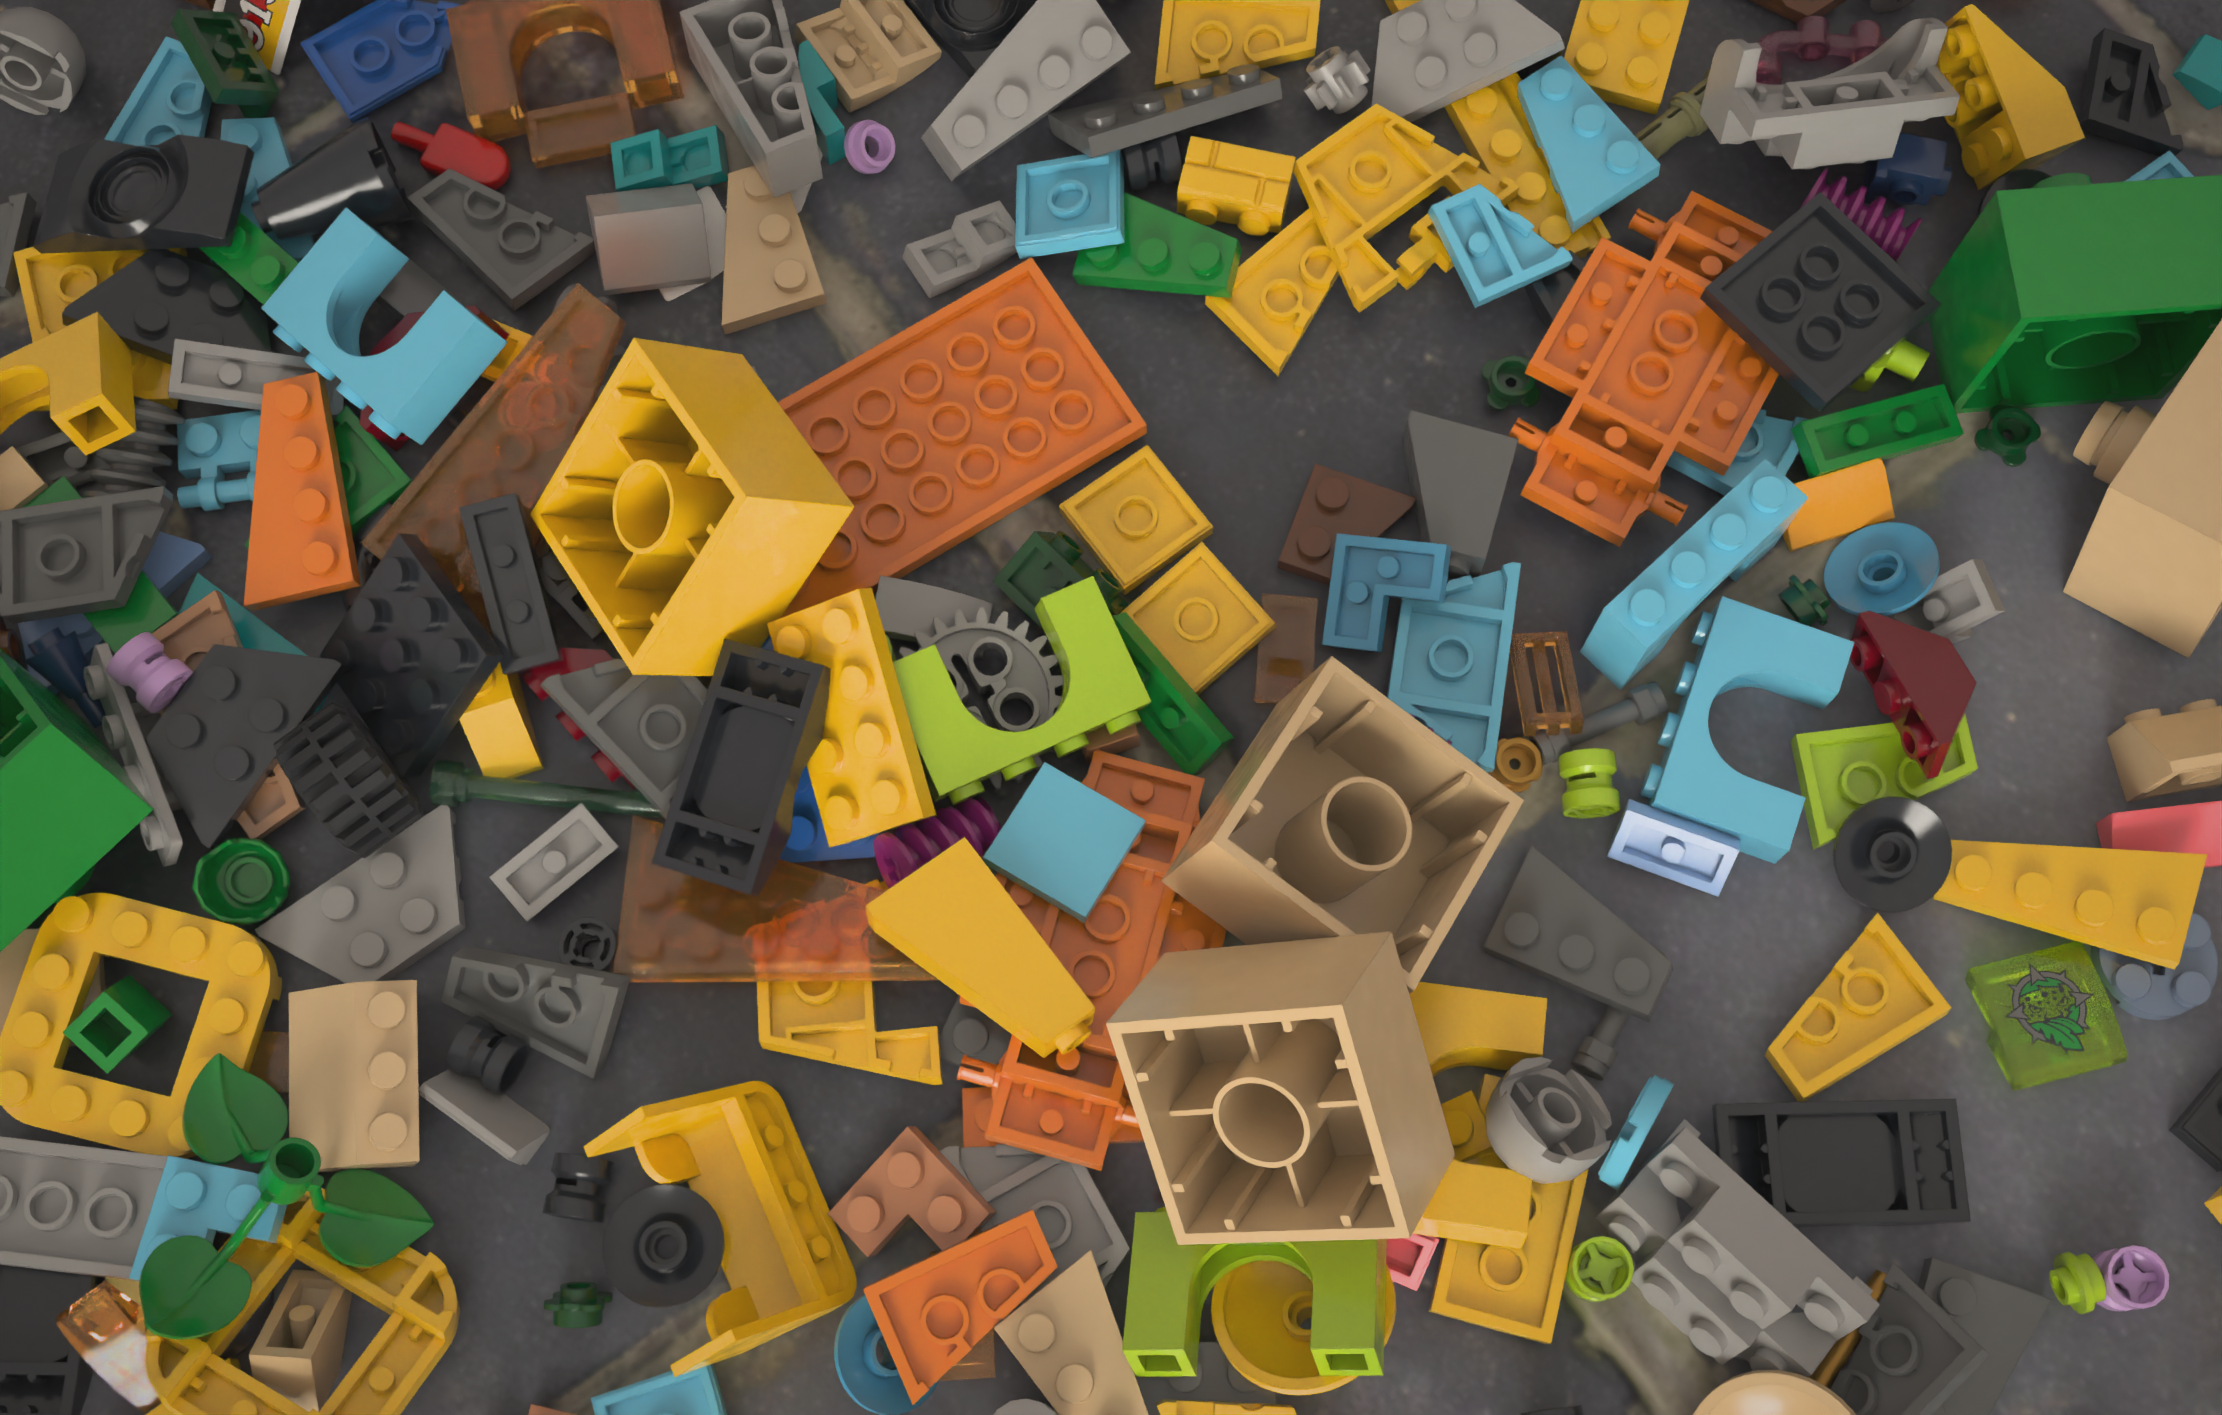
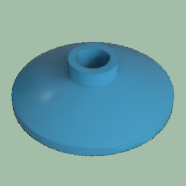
(1877, 552)
(867, 1381)

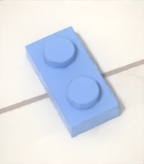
(1674, 847)

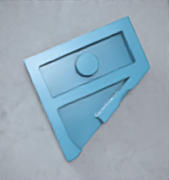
(1492, 246)

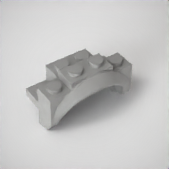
(1835, 117)
(1731, 1263)

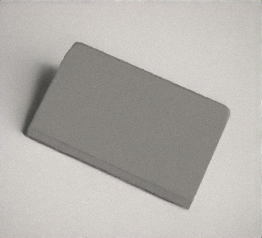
(487, 1115)

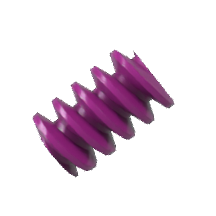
(1884, 231)
(918, 844)

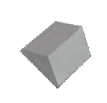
(649, 238)

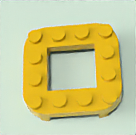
(54, 991)
(383, 1380)

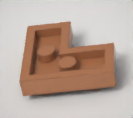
(913, 1183)

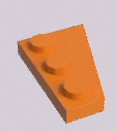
(955, 1297)

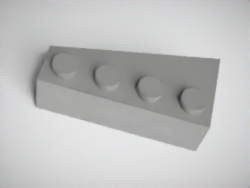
(1031, 73)
(756, 80)

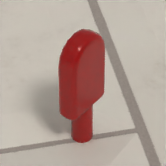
(458, 150)

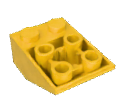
(2008, 105)

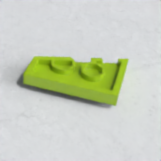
(1863, 763)

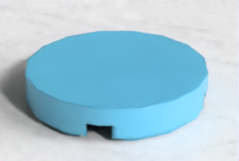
(1635, 1131)

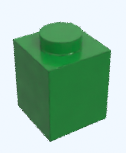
(117, 1023)

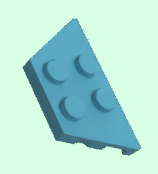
(1455, 661)

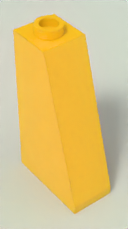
(983, 947)

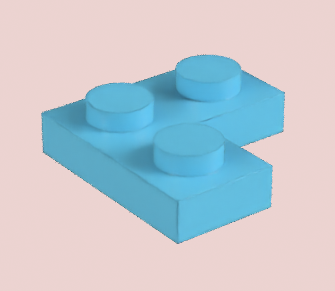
(199, 1202)

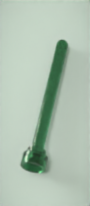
(455, 784)

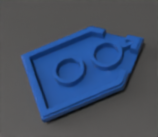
(381, 52)

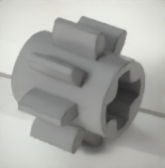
(1337, 80)

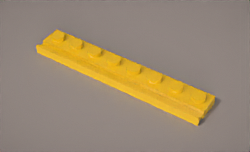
(1503, 142)

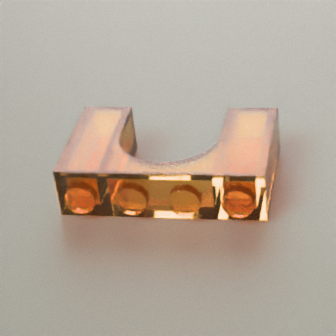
(499, 35)

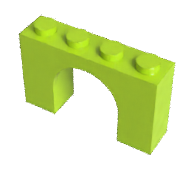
(1097, 692)
(1174, 1280)

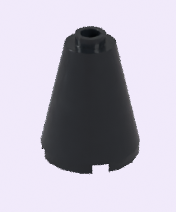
(340, 174)

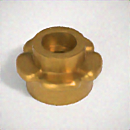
(1529, 762)

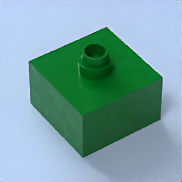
(2080, 293)
(58, 800)

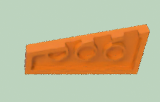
(299, 508)

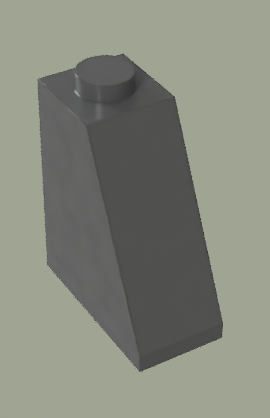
(1457, 485)

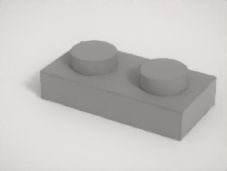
(554, 862)

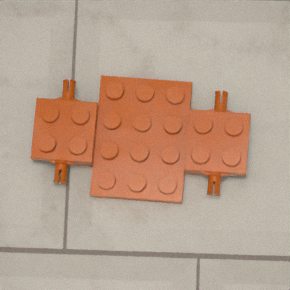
(1644, 373)
(1077, 1099)

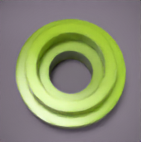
(2077, 1281)

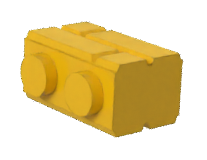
(1235, 186)

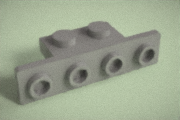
(126, 729)

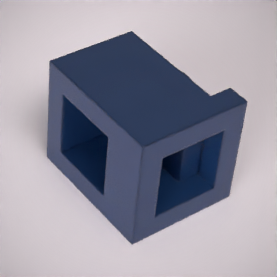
(1912, 172)

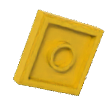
(1136, 519)
(1200, 618)

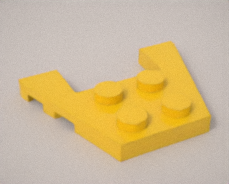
(1369, 179)
(839, 1027)

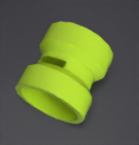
(1589, 783)
(1607, 1263)

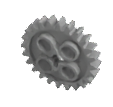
(1023, 678)

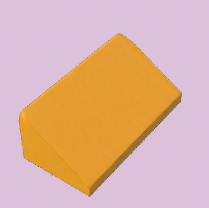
(1841, 504)

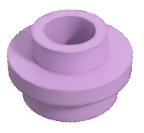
(880, 144)

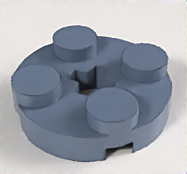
(2173, 990)

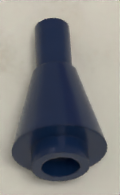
(62, 664)

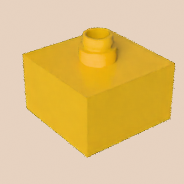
(688, 508)

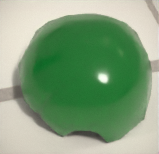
(241, 881)

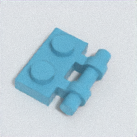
(214, 448)

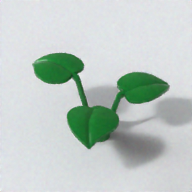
(231, 1113)

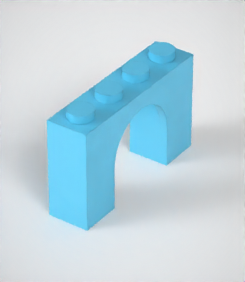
(412, 381)
(1717, 546)
(1735, 651)

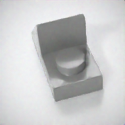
(1955, 603)

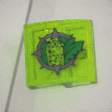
(2047, 1015)

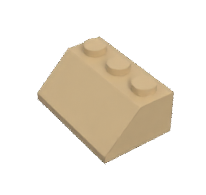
(2169, 752)
(356, 1073)

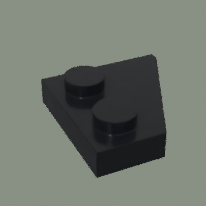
(2125, 95)

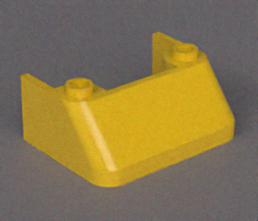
(752, 1169)

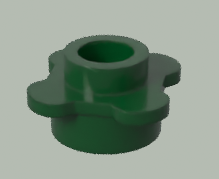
(1505, 369)
(2015, 422)
(1805, 602)
(578, 1305)

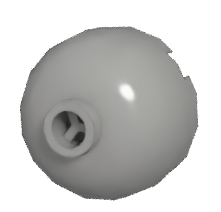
(39, 61)
(1546, 1122)

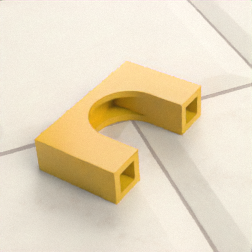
(82, 376)
(1491, 1032)

